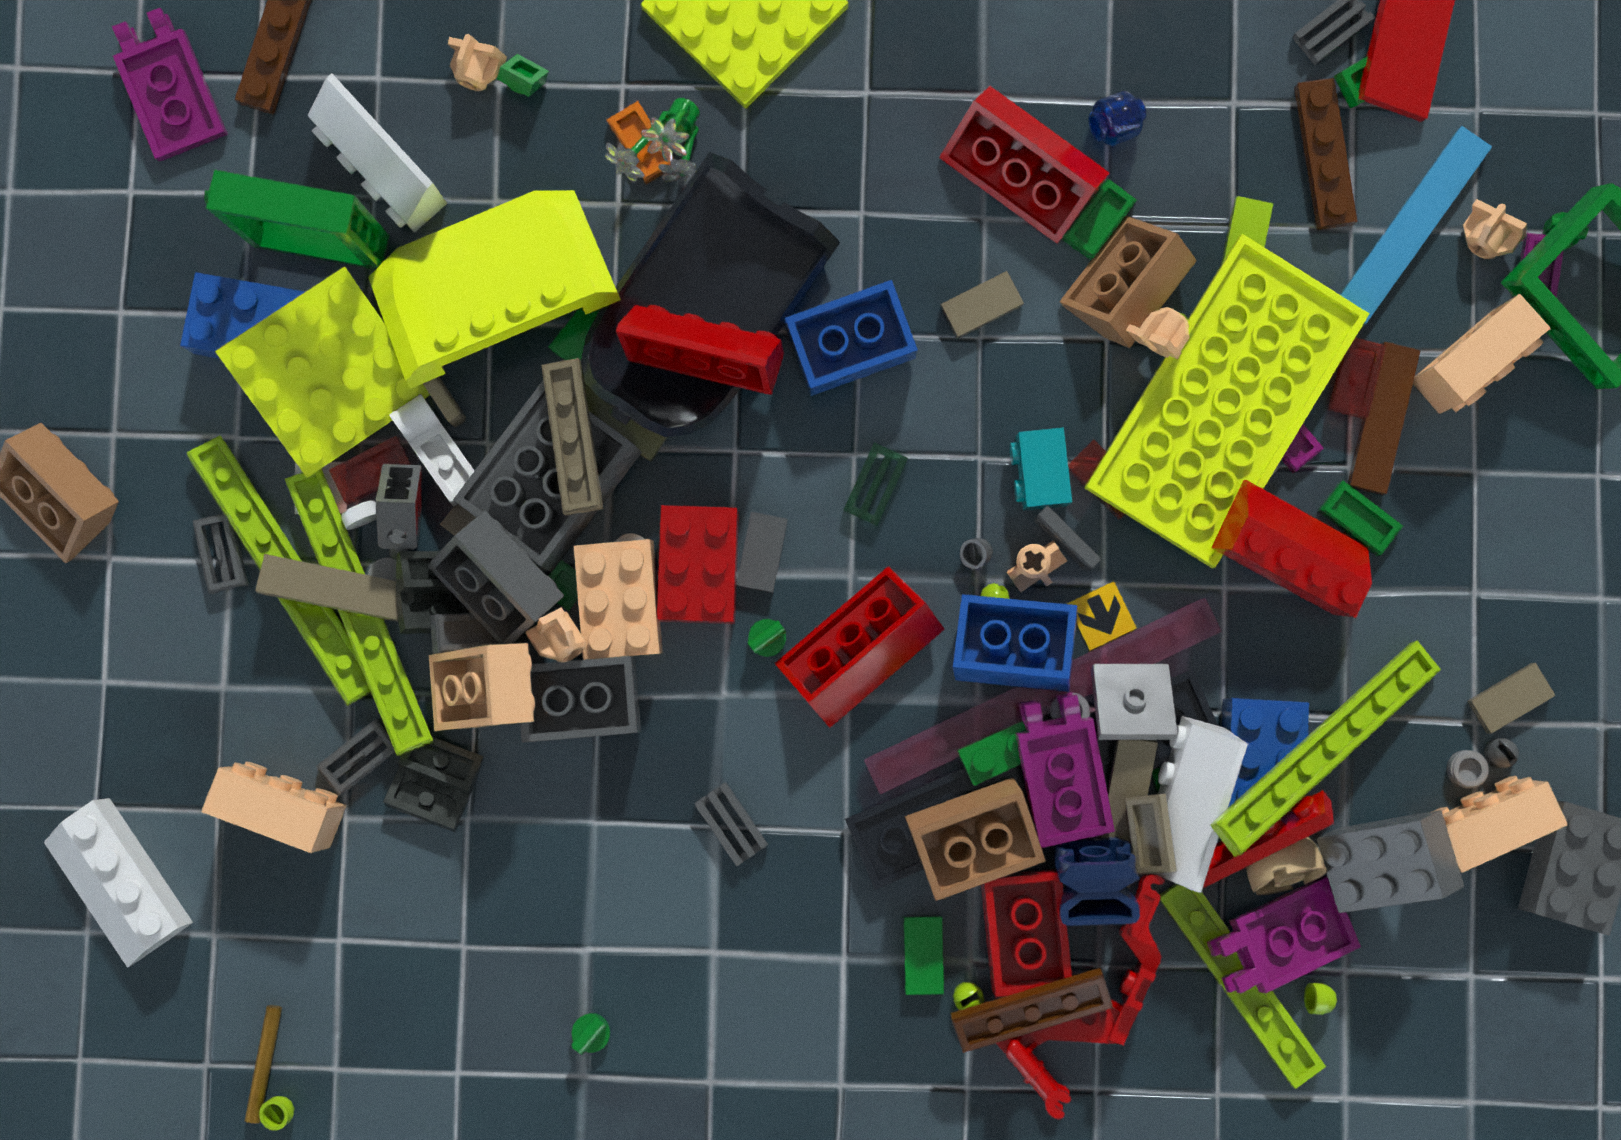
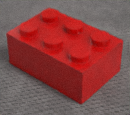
(697, 564)
(1025, 931)

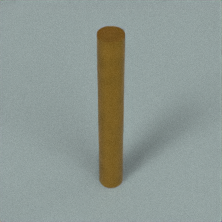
(263, 1063)

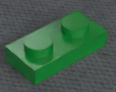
(992, 754)

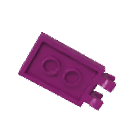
(167, 88)
(1063, 773)
(1286, 938)

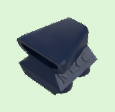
(1097, 881)

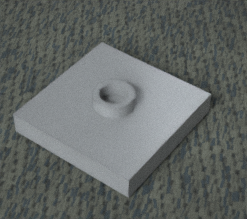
(1133, 702)

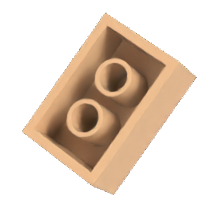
(1481, 356)
(618, 599)
(481, 687)
(274, 806)
(1501, 820)

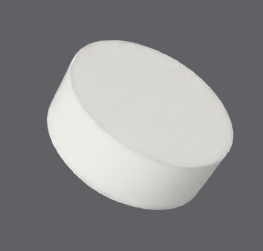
(359, 515)

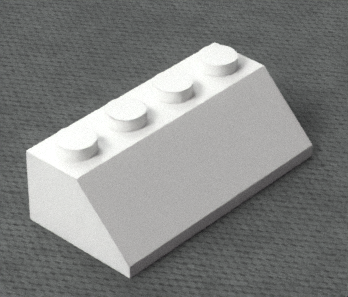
(374, 155)
(1197, 792)
(117, 880)

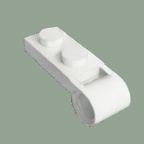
(433, 446)

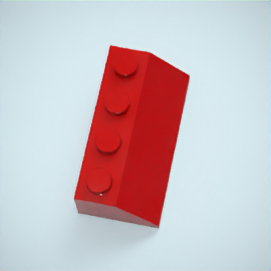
(1023, 164)
(701, 348)
(1295, 551)
(860, 646)

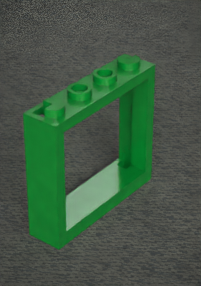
(297, 219)
(1564, 328)

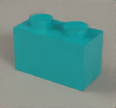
(1041, 469)

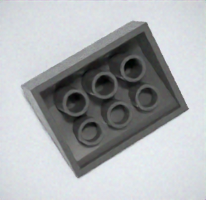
(521, 484)

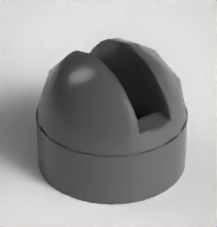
(971, 553)
(1496, 757)

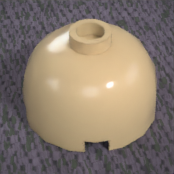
(1287, 867)

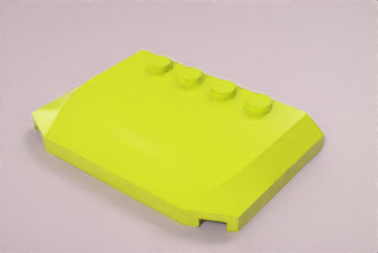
(489, 281)

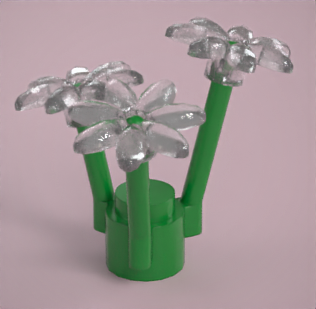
(679, 126)

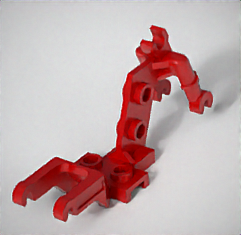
(1101, 1027)

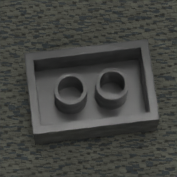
(495, 579)
(583, 699)
(1390, 862)
(1577, 871)

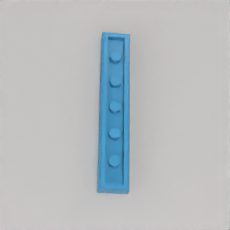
(1415, 220)

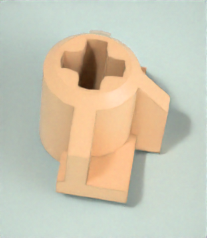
(474, 62)
(1492, 231)
(1162, 332)
(1035, 563)
(557, 637)

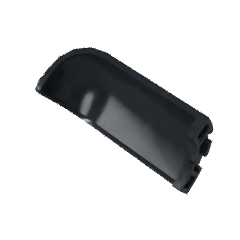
(713, 256)

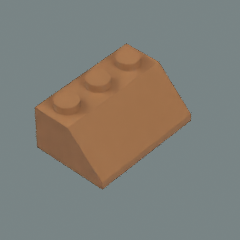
(1128, 279)
(53, 491)
(975, 838)

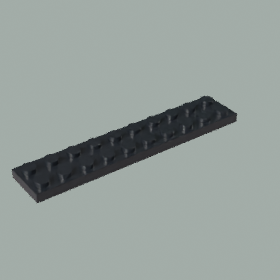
(883, 831)

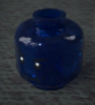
(1117, 118)

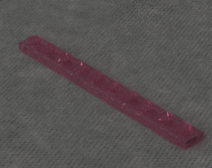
(940, 743)

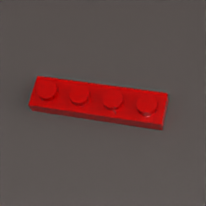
(1301, 821)

